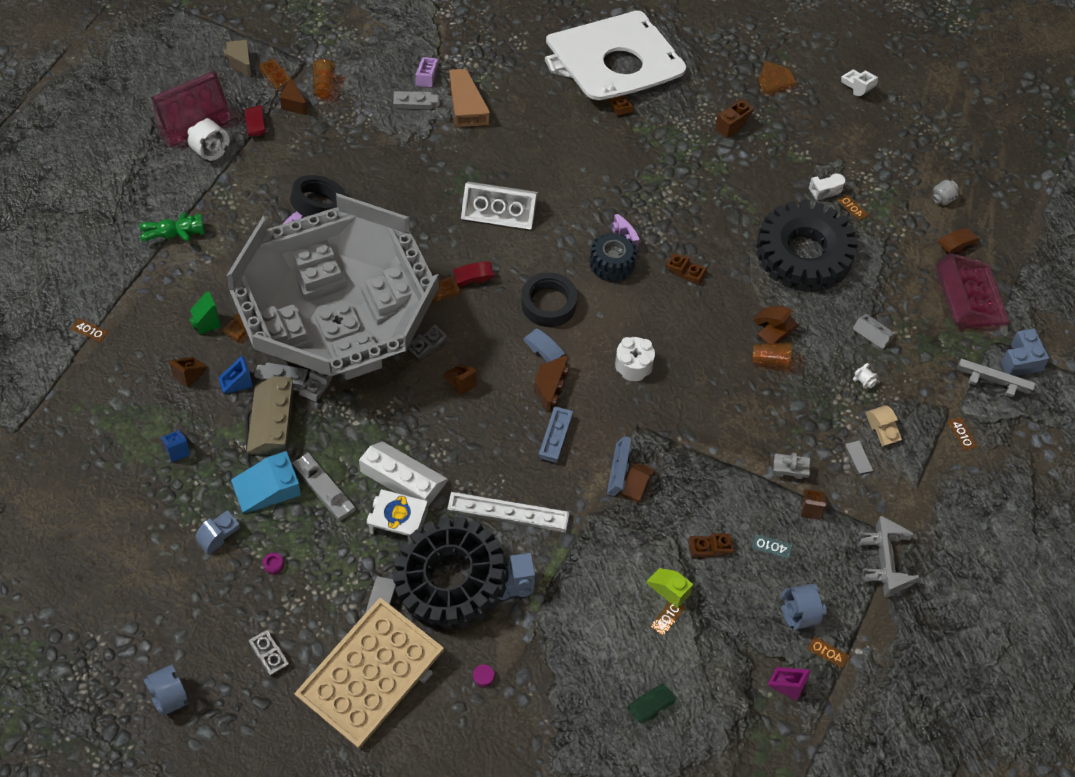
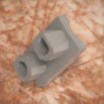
(791, 465)

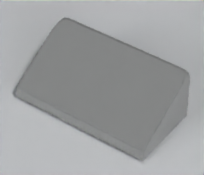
(873, 331)

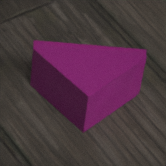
(789, 681)

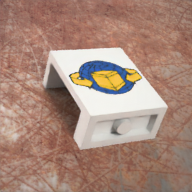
(397, 513)

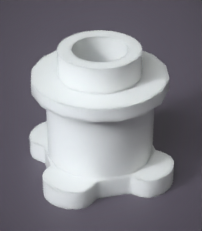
(865, 376)

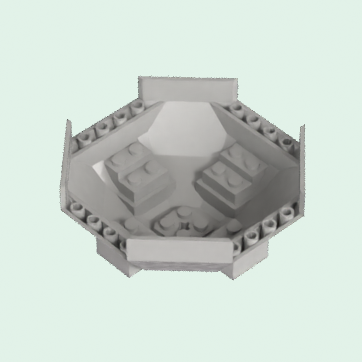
(333, 288)

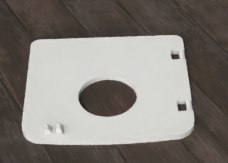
(585, 46)

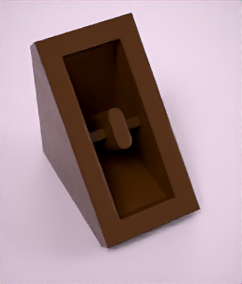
(292, 99)
(186, 370)
(461, 378)
(637, 482)
(813, 504)

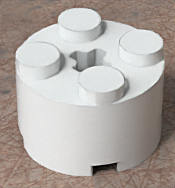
(208, 139)
(634, 358)

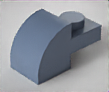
(212, 533)

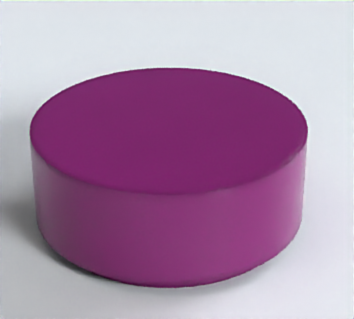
(273, 563)
(483, 675)

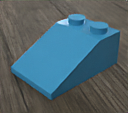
(266, 483)

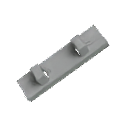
(1011, 382)
(323, 487)

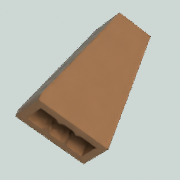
(467, 102)

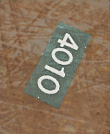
(771, 546)

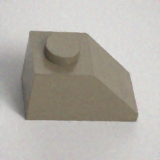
(238, 56)

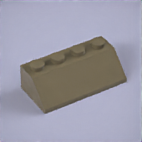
(271, 416)

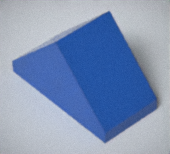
(236, 377)
(175, 445)

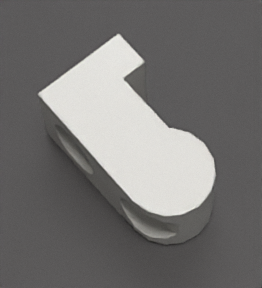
(826, 187)

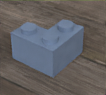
(1027, 354)
(520, 576)

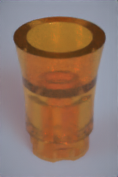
(322, 77)
(773, 354)

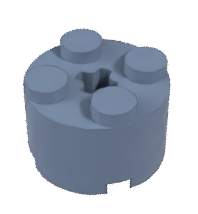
(802, 606)
(167, 690)

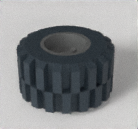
(613, 257)

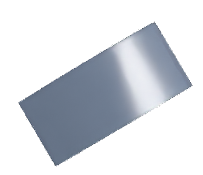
(544, 345)

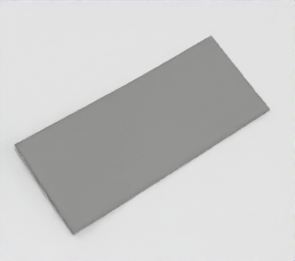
(859, 457)

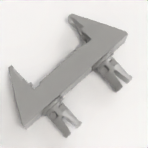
(886, 533)

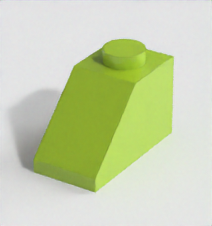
(671, 586)

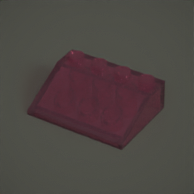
(189, 104)
(971, 292)

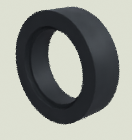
(314, 184)
(549, 318)

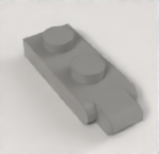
(415, 100)
(269, 370)

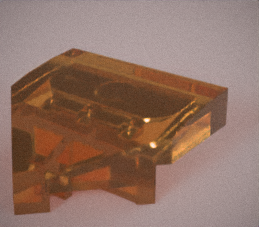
(775, 77)

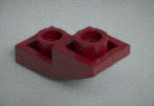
(255, 121)
(476, 271)

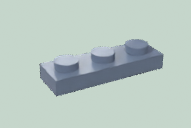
(555, 434)
(619, 466)

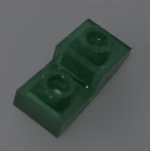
(651, 702)

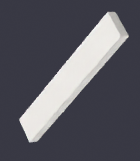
(508, 512)

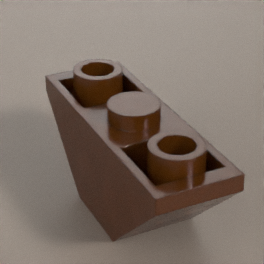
(550, 380)

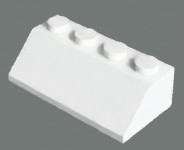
(499, 205)
(401, 472)

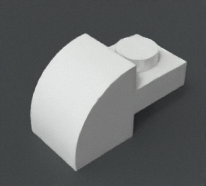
(859, 82)

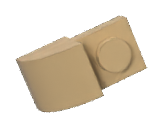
(883, 421)

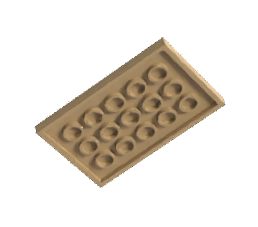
(369, 672)

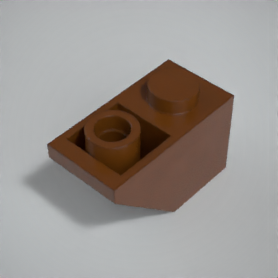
(733, 118)

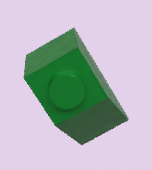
(204, 314)

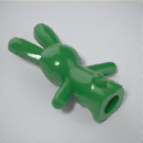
(169, 229)

